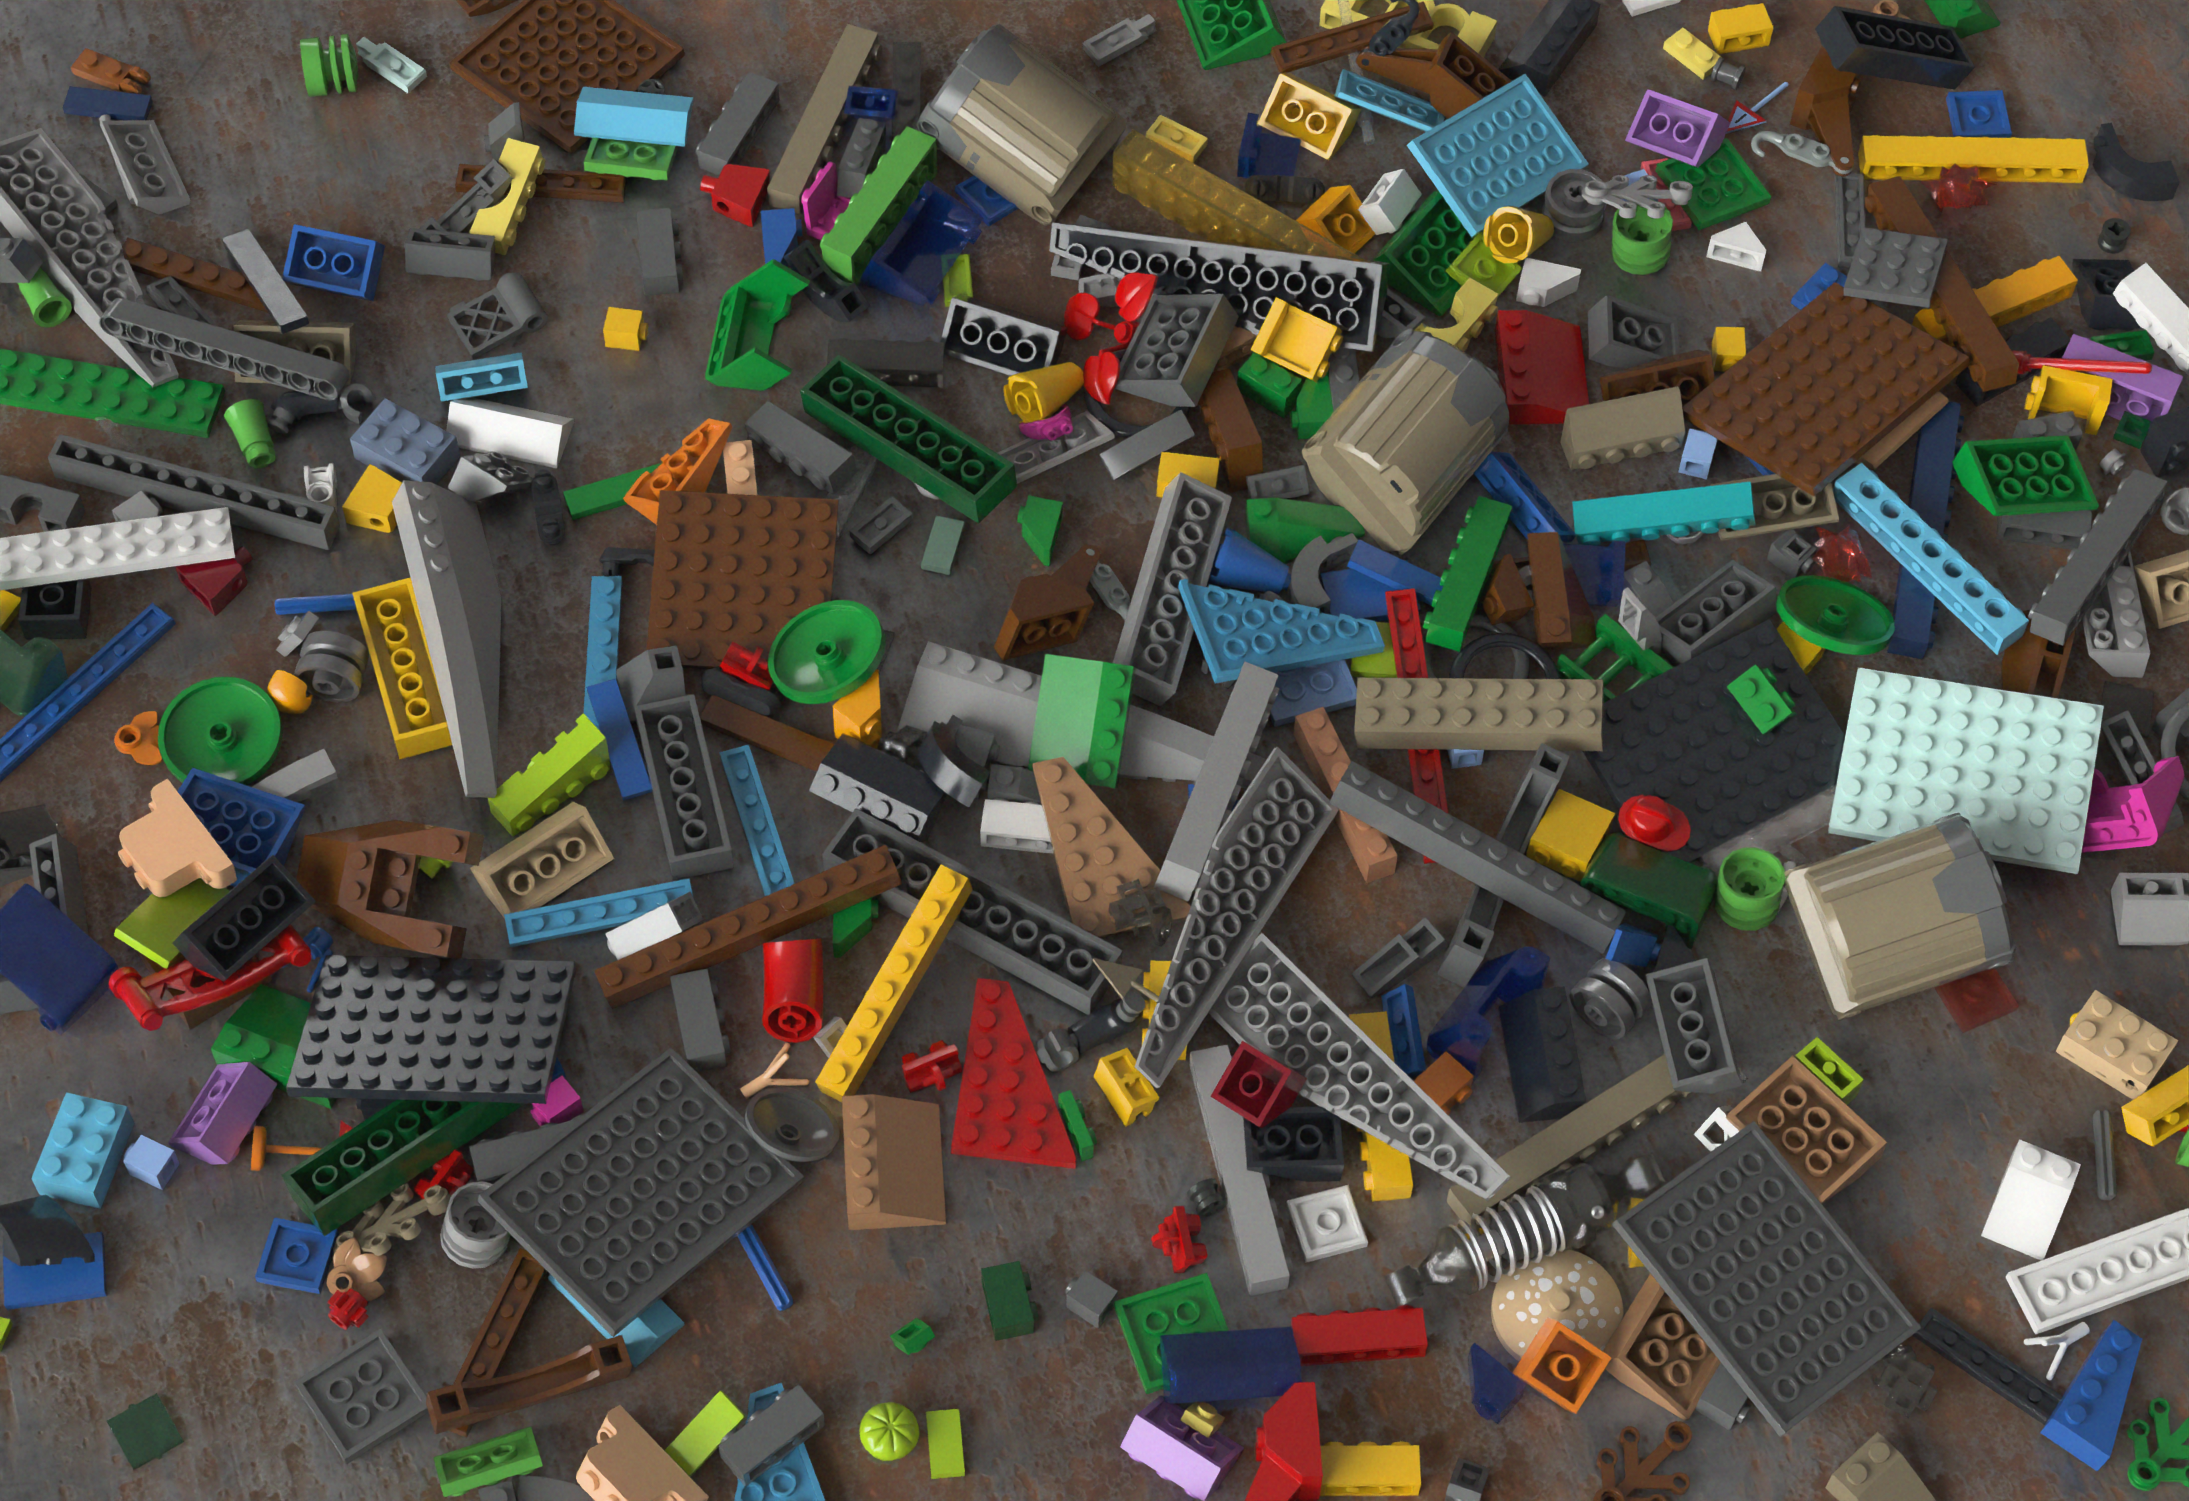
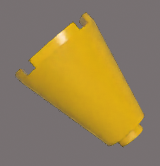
(1516, 233)
(1042, 391)

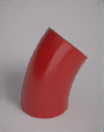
(793, 989)

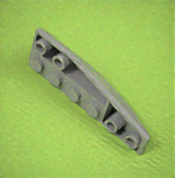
(2117, 627)
(2151, 908)

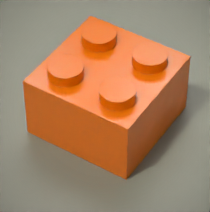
(1561, 1365)

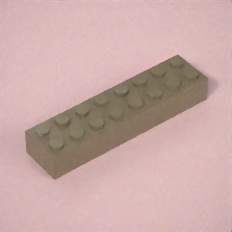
(1479, 714)

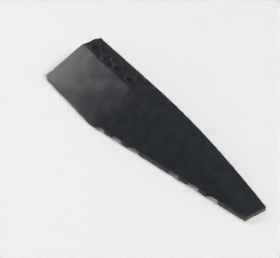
(1250, 277)

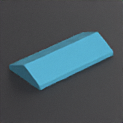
(1387, 101)
(633, 116)
(642, 1334)

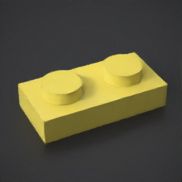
(1691, 52)
(1177, 138)

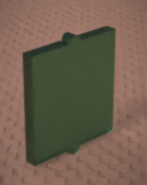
(145, 1431)

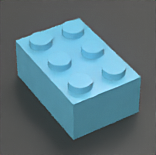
(83, 1150)

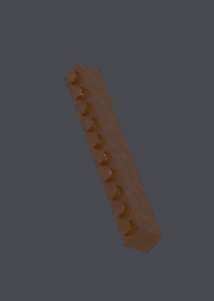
(1953, 300)
(748, 926)

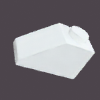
(1546, 282)

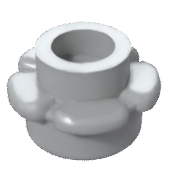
(2113, 462)

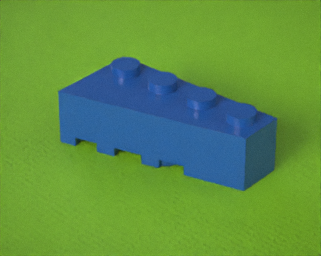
(2094, 1401)

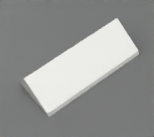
(509, 431)

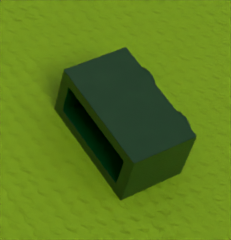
(1008, 1300)

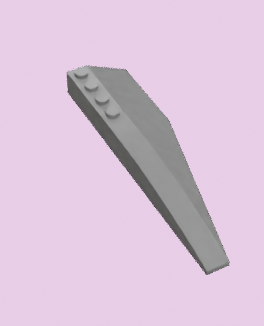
(459, 619)
(1237, 893)
(1346, 1073)

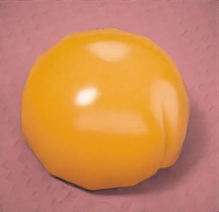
(288, 693)

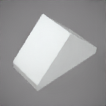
(1738, 247)

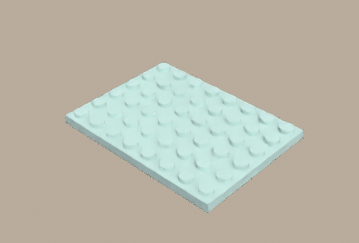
(1993, 755)

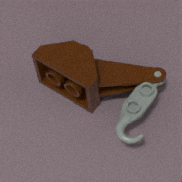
(1824, 107)
(1055, 607)

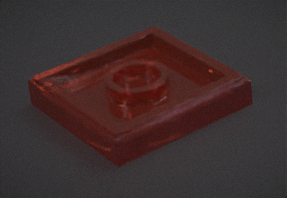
(1977, 999)

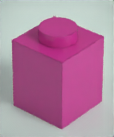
(561, 1104)

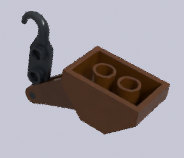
(1451, 75)

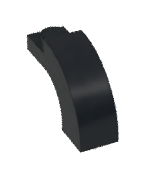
(825, 290)

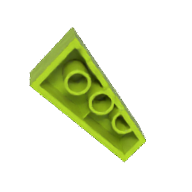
(552, 777)

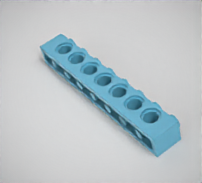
(1933, 572)

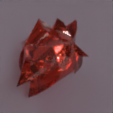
(1958, 188)
(1841, 555)

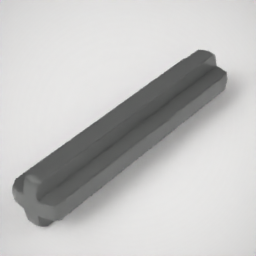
(2104, 1155)

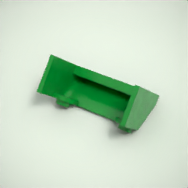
(746, 328)

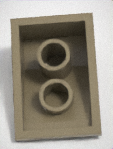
(1877, 1474)

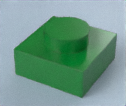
(912, 1336)

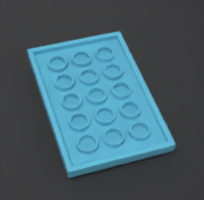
(1496, 153)

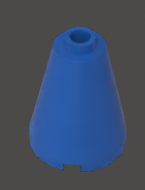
(1247, 566)

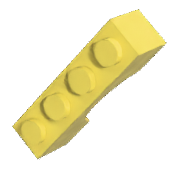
(523, 164)
(1471, 309)

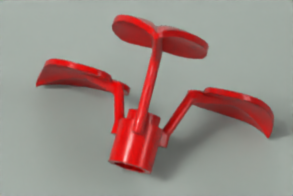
(1132, 296)

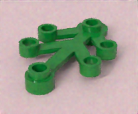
(2168, 1448)

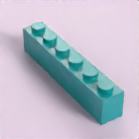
(1664, 513)

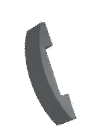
(490, 187)

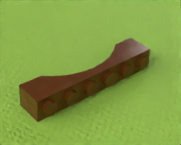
(484, 1399)

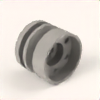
(464, 1218)

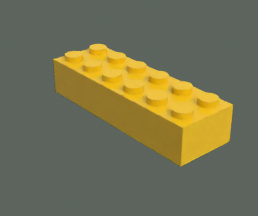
(403, 667)

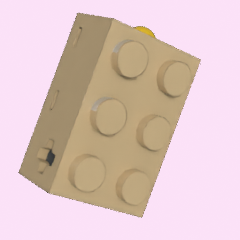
(2116, 1045)

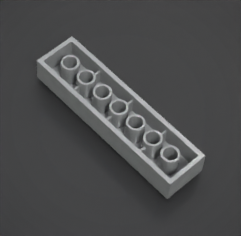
(1179, 548)
(1219, 780)

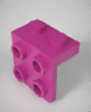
(821, 202)

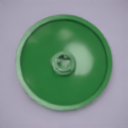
(1835, 615)
(826, 652)
(221, 729)

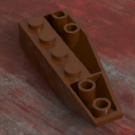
(2035, 664)

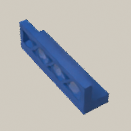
(1512, 486)

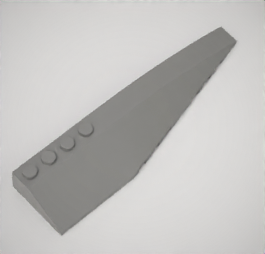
(69, 231)
(1006, 703)

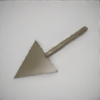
(1122, 978)

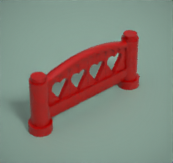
(145, 994)

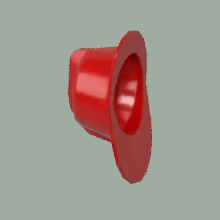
(1654, 823)

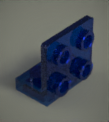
(1266, 152)
(1599, 571)

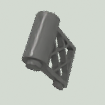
(519, 307)

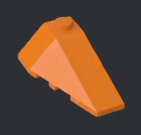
(685, 470)

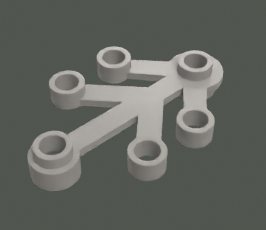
(1638, 193)

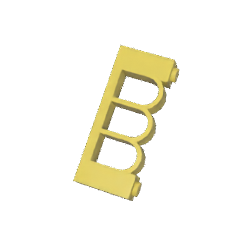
(1475, 30)

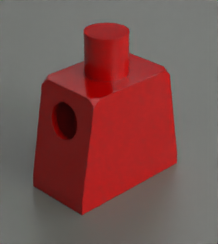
(738, 192)

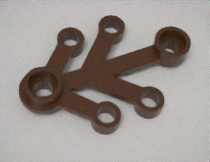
(1639, 1475)

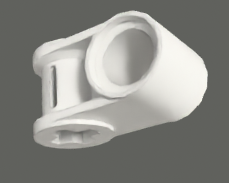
(321, 484)

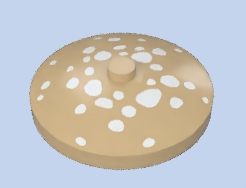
(1561, 1288)

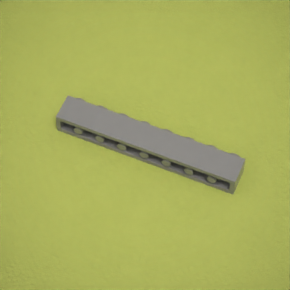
(1246, 1193)

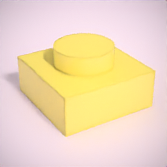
(1203, 1418)

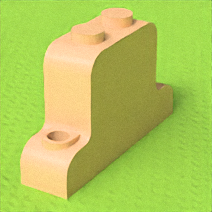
(173, 847)
(633, 1466)

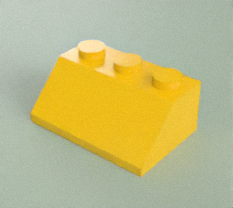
(1309, 114)

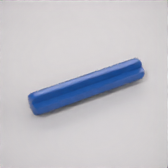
(315, 604)
(765, 1268)

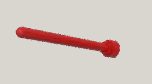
(2028, 362)

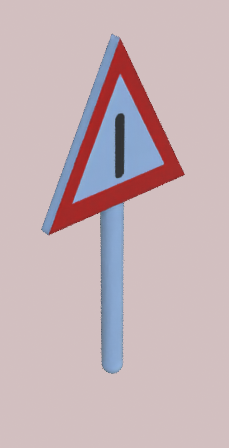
(1743, 117)

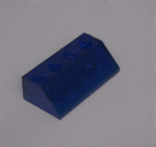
(1229, 1364)

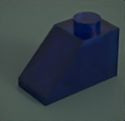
(871, 103)
(1492, 1385)

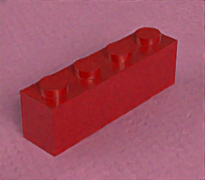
(1360, 1335)

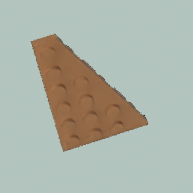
(1093, 851)

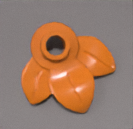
(145, 732)

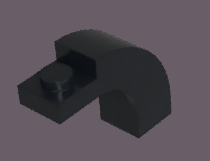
(2129, 176)
(948, 764)

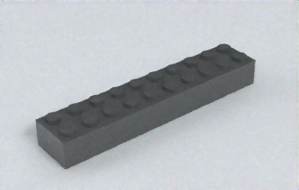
(993, 919)

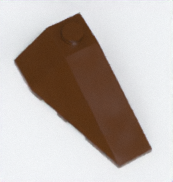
(1687, 370)
(1560, 606)

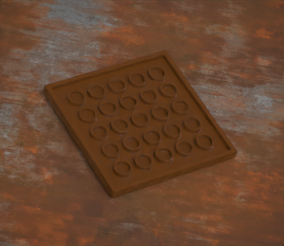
(554, 49)
(736, 570)

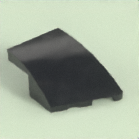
(41, 1233)

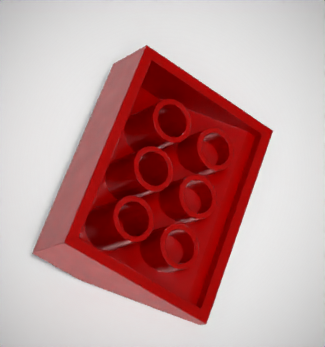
(1539, 366)

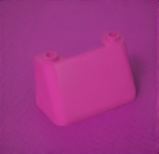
(2132, 813)

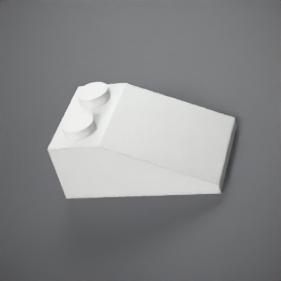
(2030, 1200)

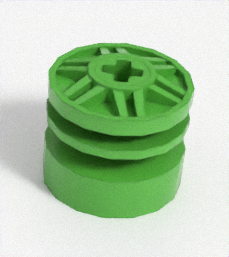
(328, 65)
(1642, 242)
(1749, 888)

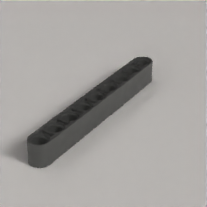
(224, 349)

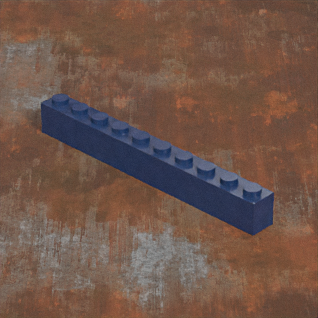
(1929, 497)

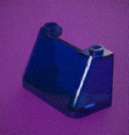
(923, 247)
(51, 959)
(1463, 1027)

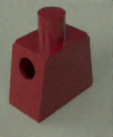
(216, 581)

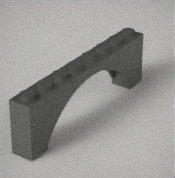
(1480, 914)

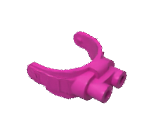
(1049, 428)

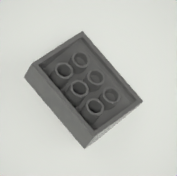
(1176, 348)

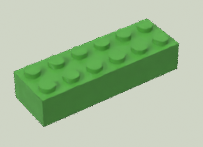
(879, 204)

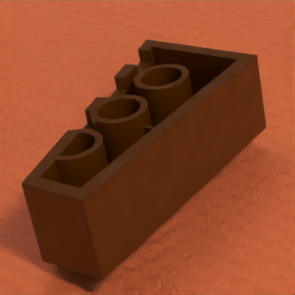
(1231, 430)

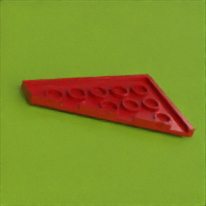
(1003, 1093)

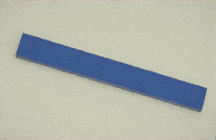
(82, 687)

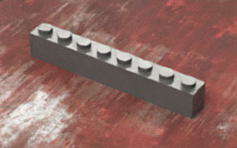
(2097, 557)

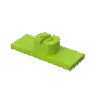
(705, 1433)

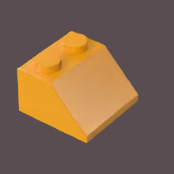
(1338, 218)
(860, 713)

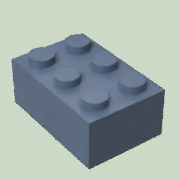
(404, 445)

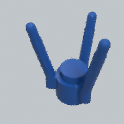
(319, 943)

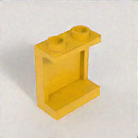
(1297, 340)
(2067, 391)
(1569, 834)

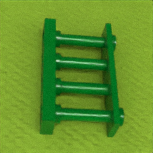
(1615, 637)

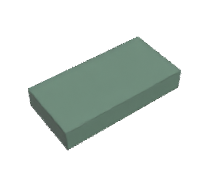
(942, 545)

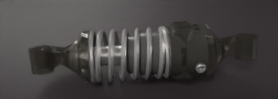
(1555, 1214)

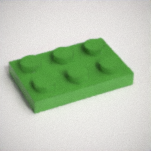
(630, 158)
(487, 1462)

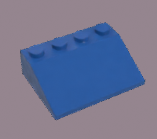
(242, 819)

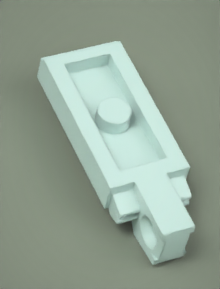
(391, 64)

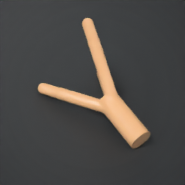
(765, 1079)

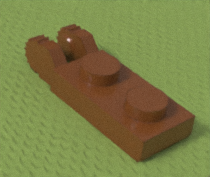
(109, 72)

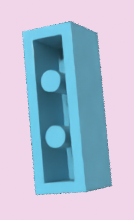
(481, 377)

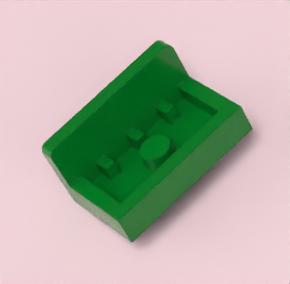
(1762, 698)

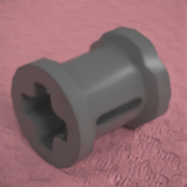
(1727, 73)

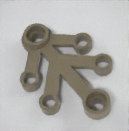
(394, 1222)

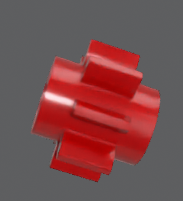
(348, 1309)

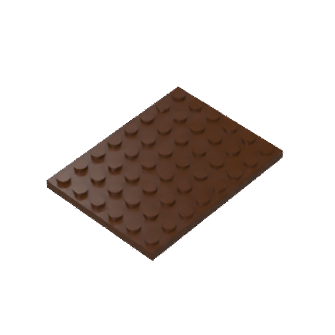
(1824, 388)

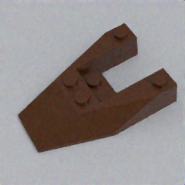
(370, 877)

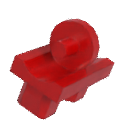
(747, 665)
(931, 1068)
(451, 1174)
(1176, 1239)

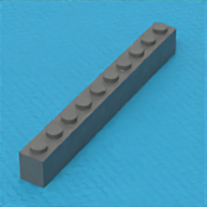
(194, 491)
(1477, 857)

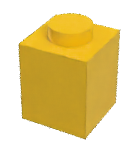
(624, 329)
(1727, 347)

